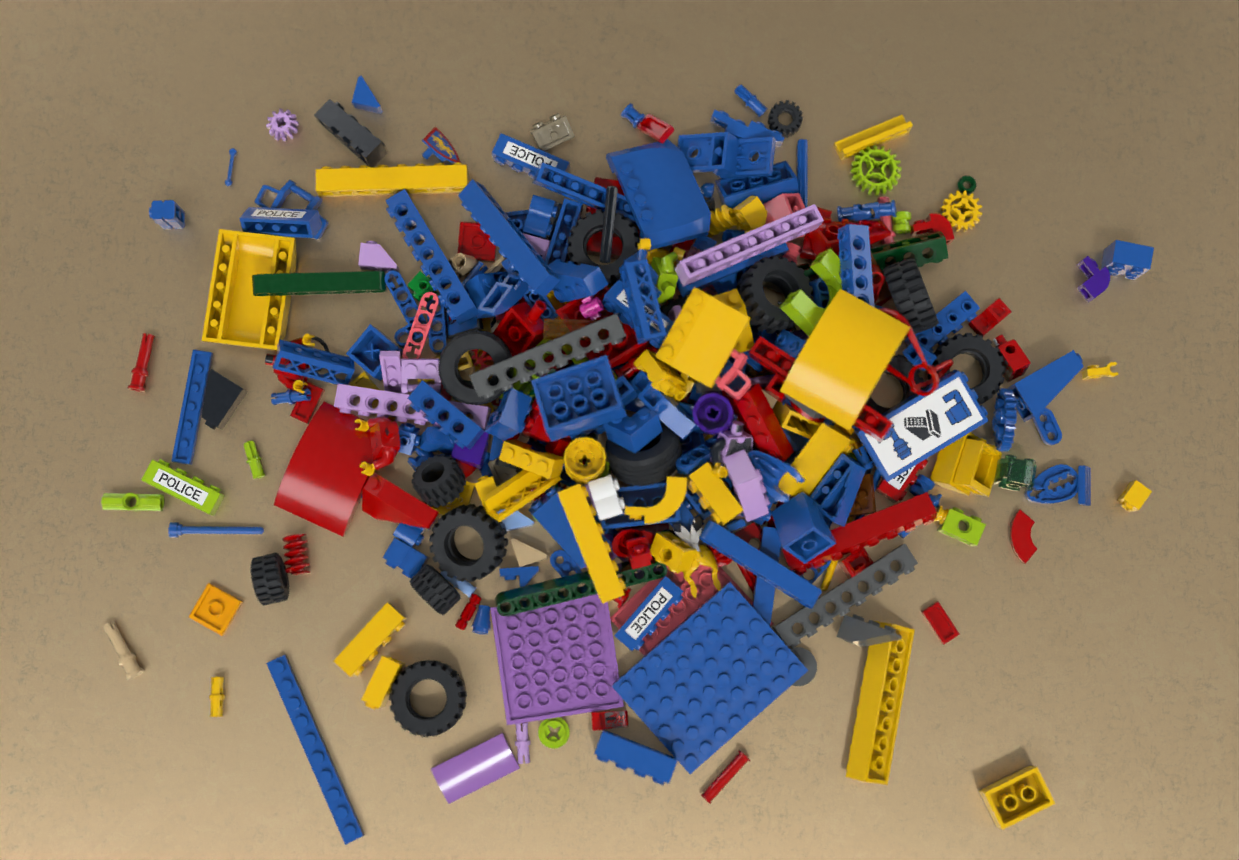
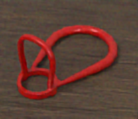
(946, 365)

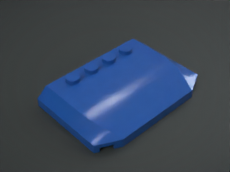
(661, 193)

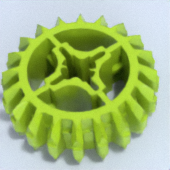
(868, 157)

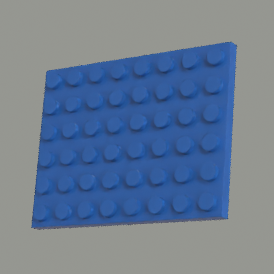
(709, 677)

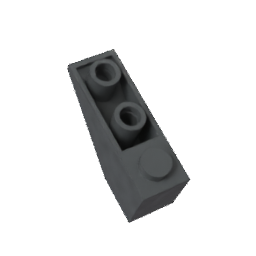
(865, 634)

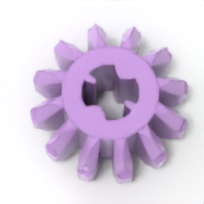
(281, 118)

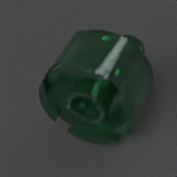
(1015, 473)

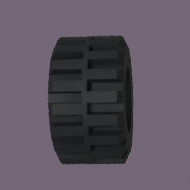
(438, 480)
(269, 579)
(435, 589)

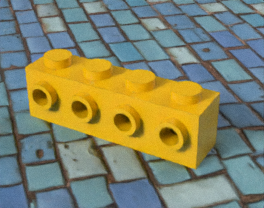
(370, 639)

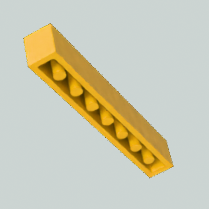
(391, 180)

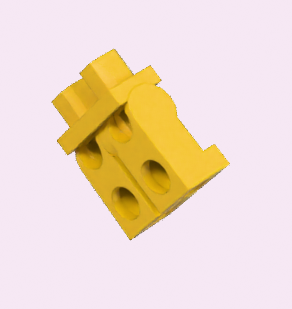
(663, 376)

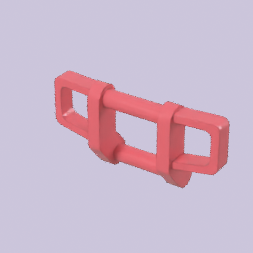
(735, 370)

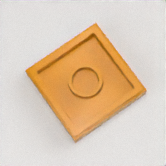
(215, 609)

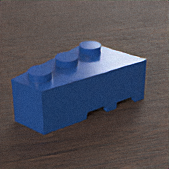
(576, 280)
(839, 489)

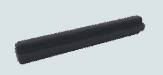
(608, 224)

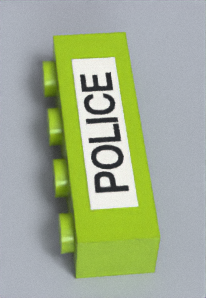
(182, 487)

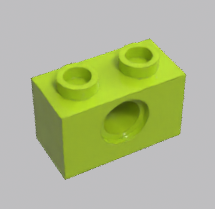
(973, 530)

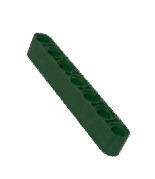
(318, 283)

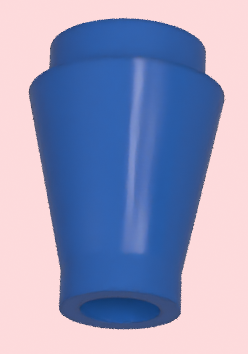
(481, 623)

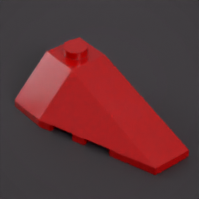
(826, 235)
(390, 503)

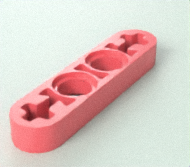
(423, 328)

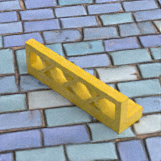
(872, 136)
(513, 489)

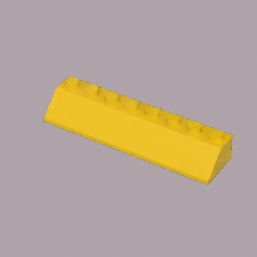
(880, 708)

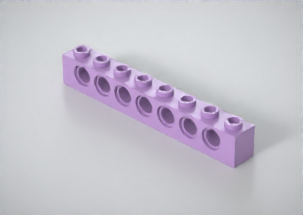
(748, 245)
(346, 394)

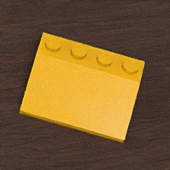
(702, 337)
(817, 459)

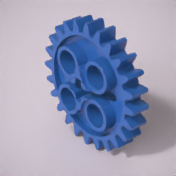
(1004, 419)

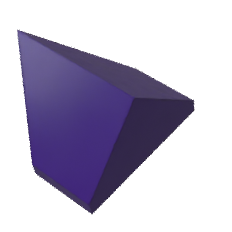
(474, 456)

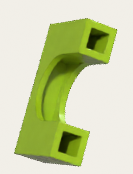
(801, 307)

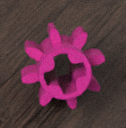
(591, 307)

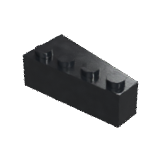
(351, 133)

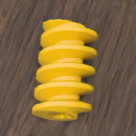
(721, 220)

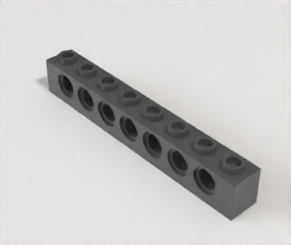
(480, 378)
(906, 565)

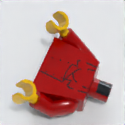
(291, 380)
(384, 442)

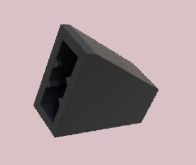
(220, 400)

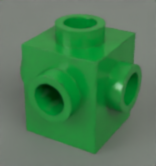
(418, 284)

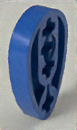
(1060, 494)

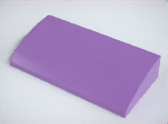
(475, 768)

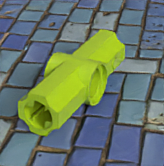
(144, 502)

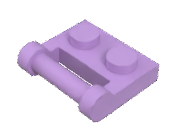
(419, 370)

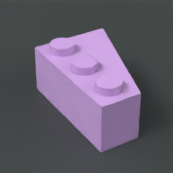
(747, 485)

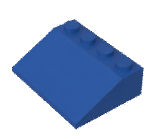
(578, 398)

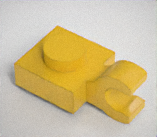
(1095, 372)

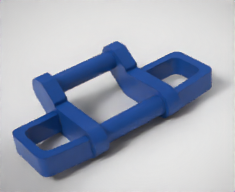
(290, 187)

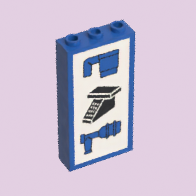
(925, 425)

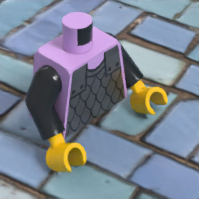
(727, 444)

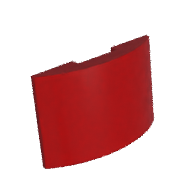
(325, 471)

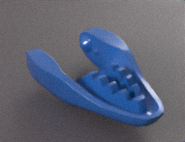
(771, 472)

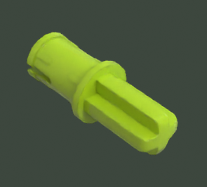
(254, 460)

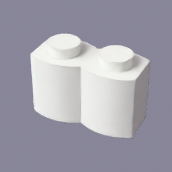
(606, 497)

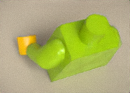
(666, 274)

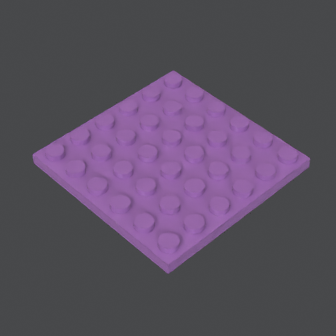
(556, 660)

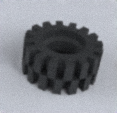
(785, 108)

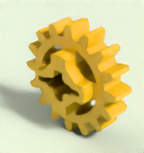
(969, 211)

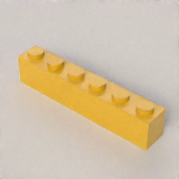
(590, 543)

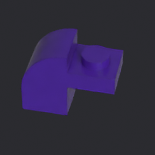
(1097, 279)

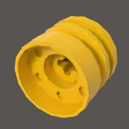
(582, 449)

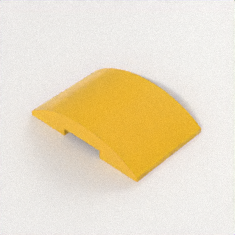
(844, 359)

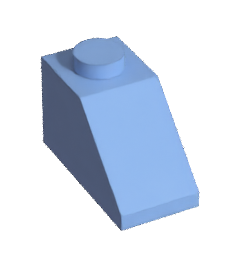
(516, 521)

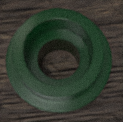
(966, 179)

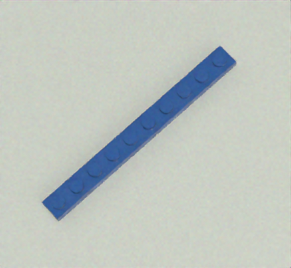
(315, 749)

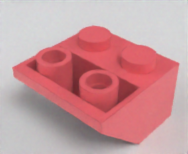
(782, 206)

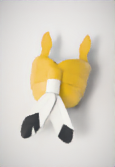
(702, 556)

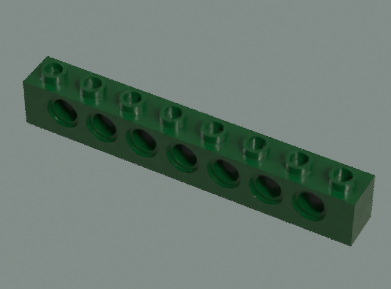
(935, 241)

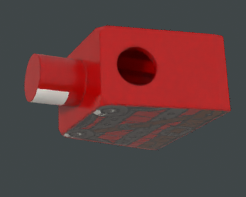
(1014, 358)

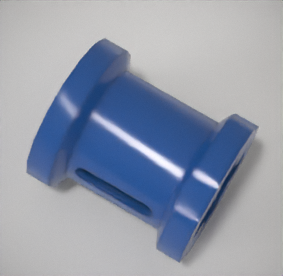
(632, 115)

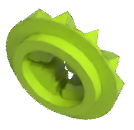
(544, 731)

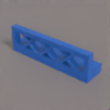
(635, 302)
(316, 359)

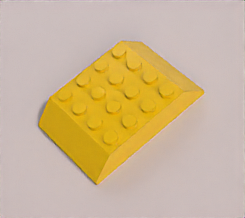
(232, 310)

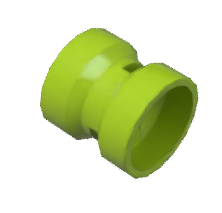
(901, 222)

